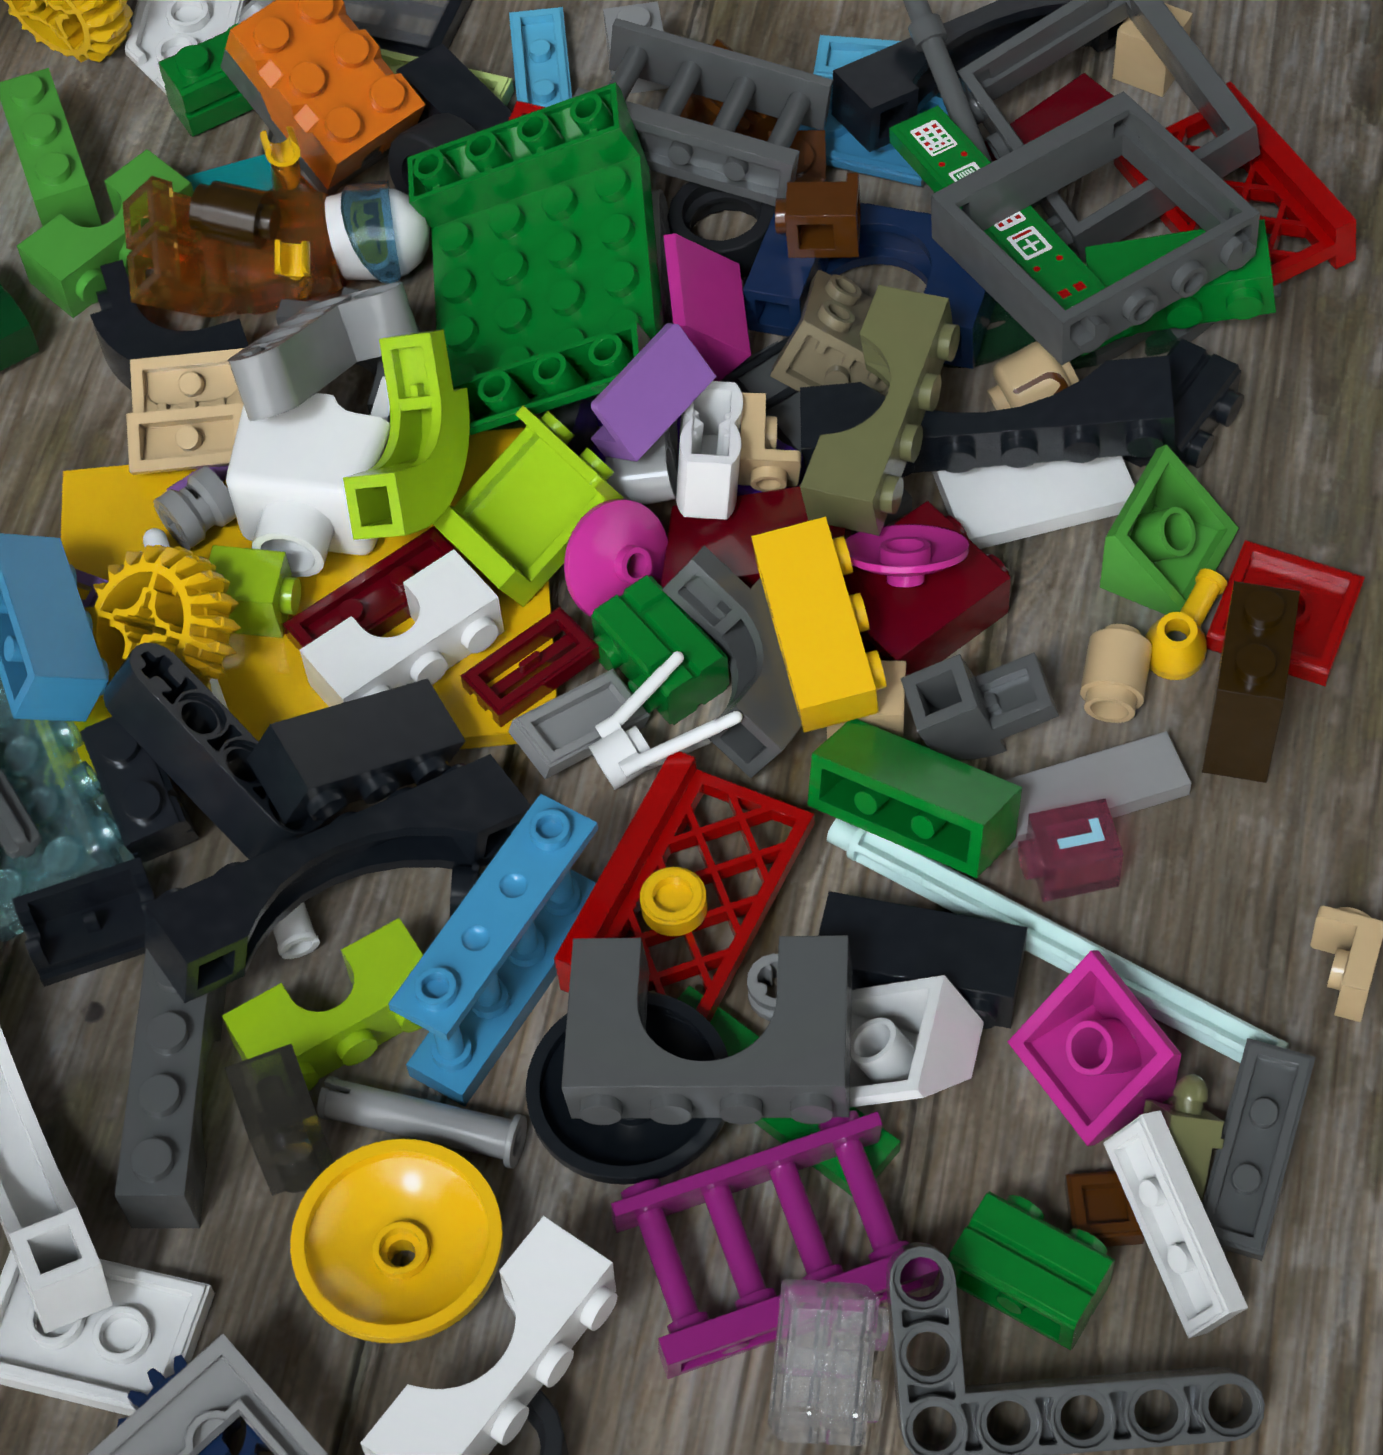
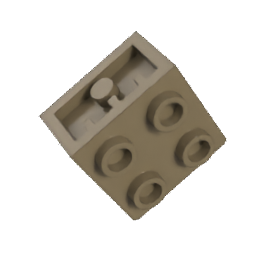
(827, 338)

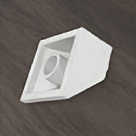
(910, 1040)

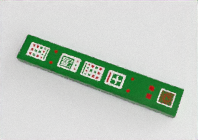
(945, 155)

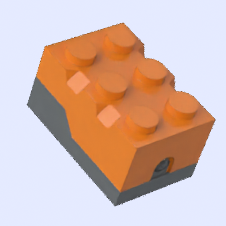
(325, 79)

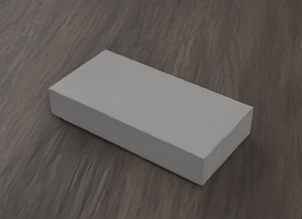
(564, 727)

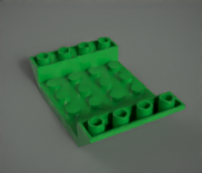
(541, 254)

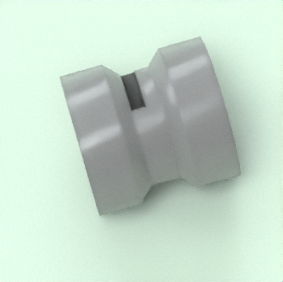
(195, 508)

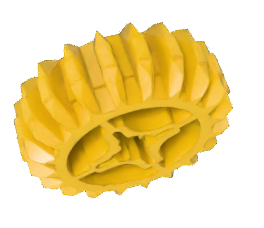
(75, 26)
(171, 592)

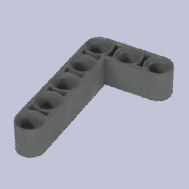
(1042, 1399)

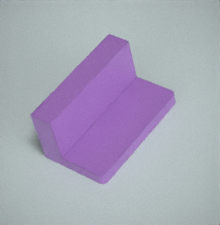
(649, 394)

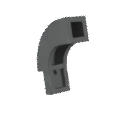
(745, 632)

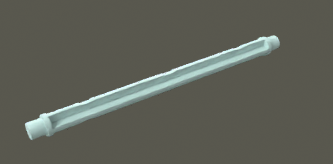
(1047, 938)

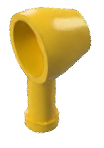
(1184, 658)

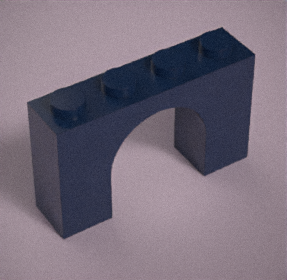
(888, 236)

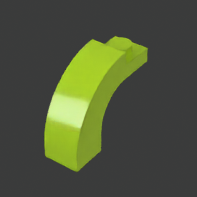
(424, 445)

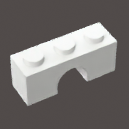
(452, 619)

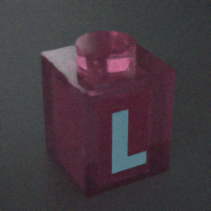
(1071, 850)

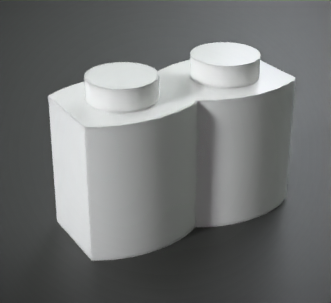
(710, 453)

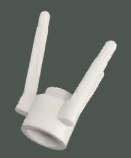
(626, 753)

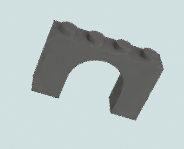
(788, 1072)

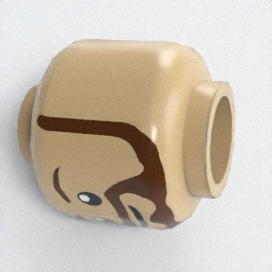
(1028, 377)

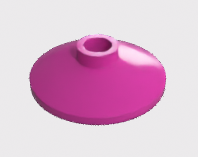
(602, 546)
(907, 552)

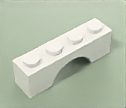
(555, 1294)

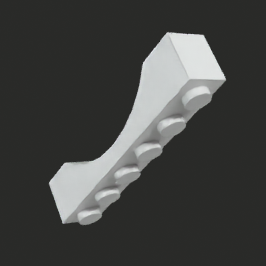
(41, 1214)

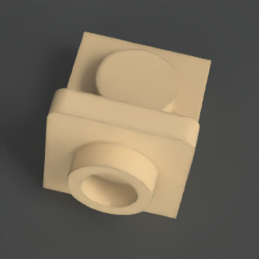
(760, 462)
(1356, 945)

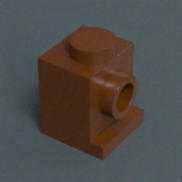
(821, 218)

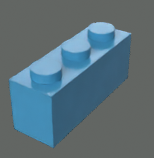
(46, 634)

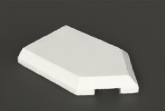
(169, 25)

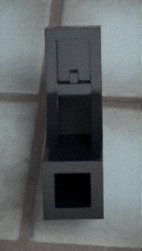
(129, 335)

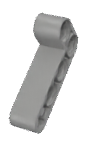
(318, 347)

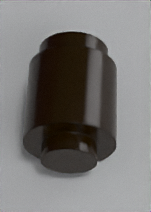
(234, 214)

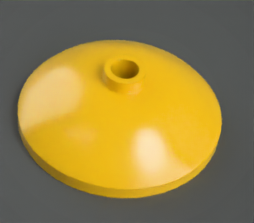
(389, 1202)

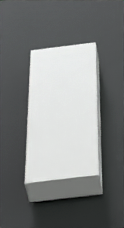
(1175, 1224)

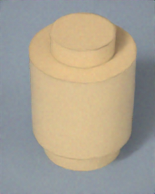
(1115, 673)

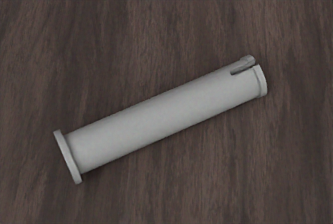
(423, 1119)

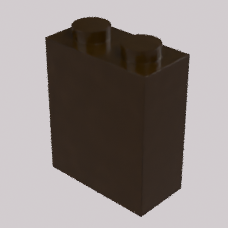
(1251, 681)

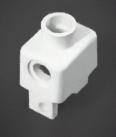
(291, 475)

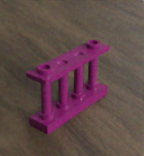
(692, 1336)

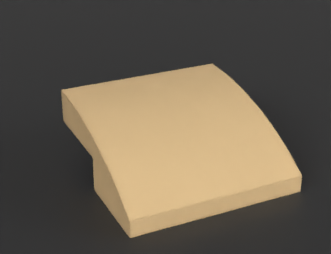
(182, 412)

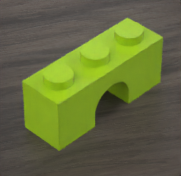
(342, 1034)

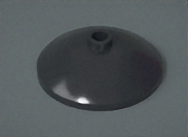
(632, 1147)

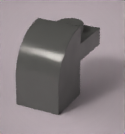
(973, 714)

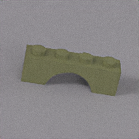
(859, 470)

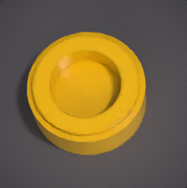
(673, 901)

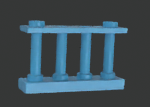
(496, 951)

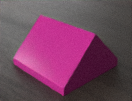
(708, 303)
(1097, 1051)

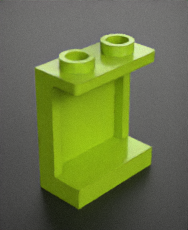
(527, 506)

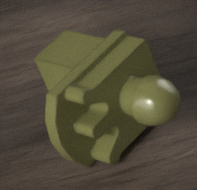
(1191, 1127)

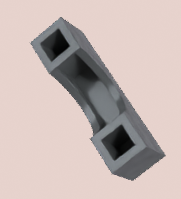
(162, 1134)

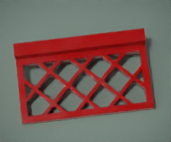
(1282, 180)
(645, 849)

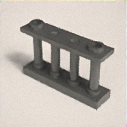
(716, 153)

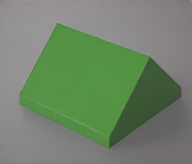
(1164, 536)

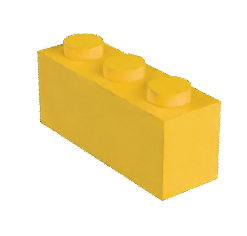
(818, 623)

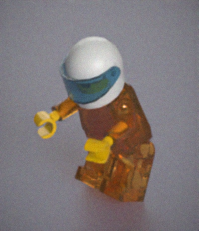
(355, 233)

